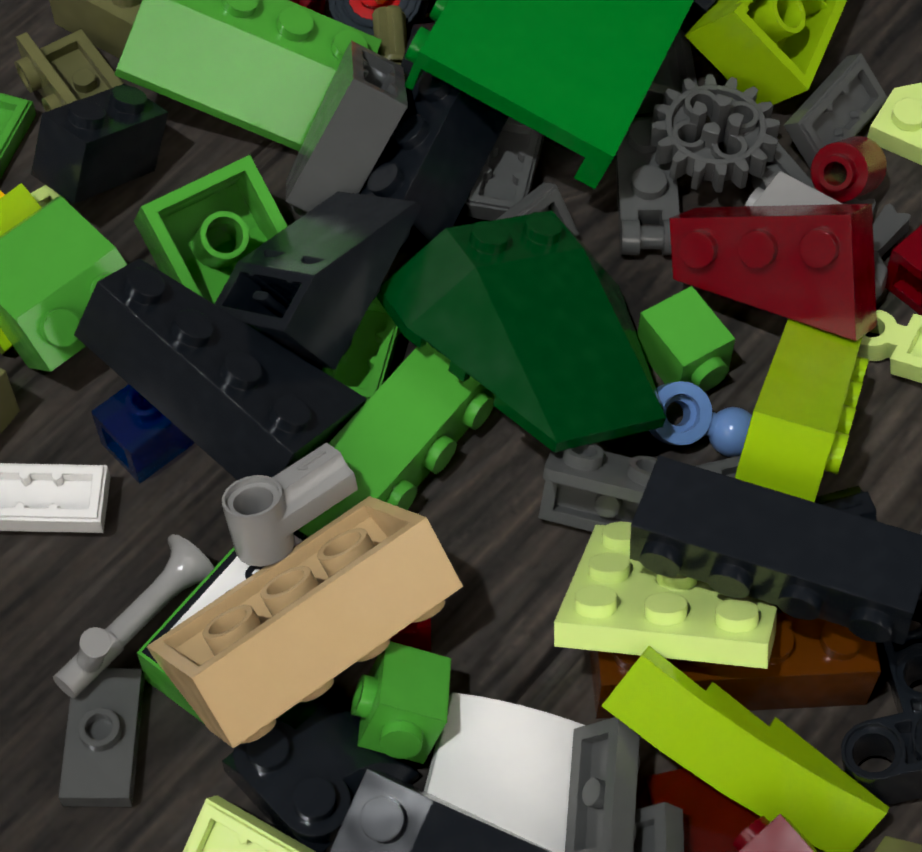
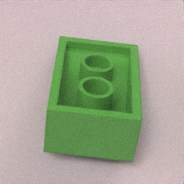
(210, 226)

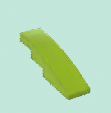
(742, 756)

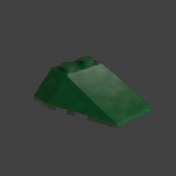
(533, 325)

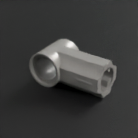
(268, 510)

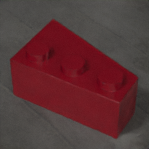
(784, 260)

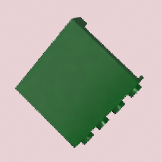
(553, 64)

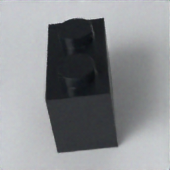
(98, 142)

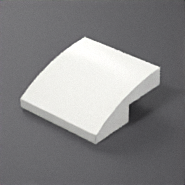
(506, 766)

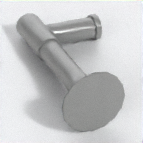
(101, 646)

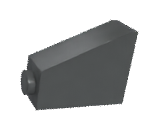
(348, 129)

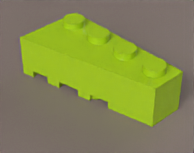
(767, 42)
(803, 411)

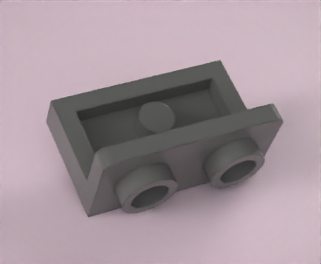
(593, 486)

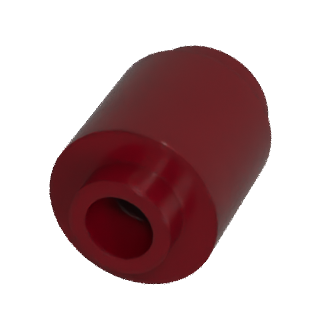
(848, 168)

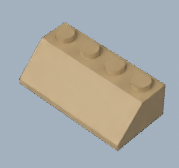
(307, 619)

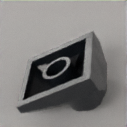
(310, 769)

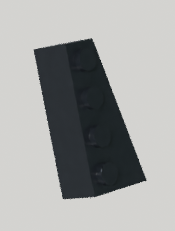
(434, 152)
(213, 374)

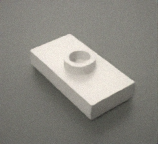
(53, 497)

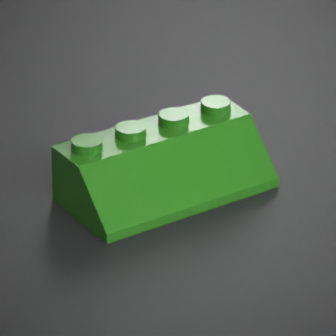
(240, 60)

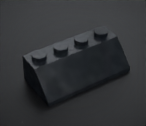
(778, 550)

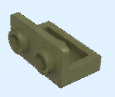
(63, 69)

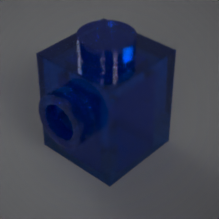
(138, 433)

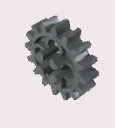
(692, 146)

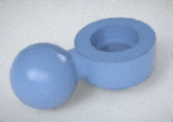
(725, 428)

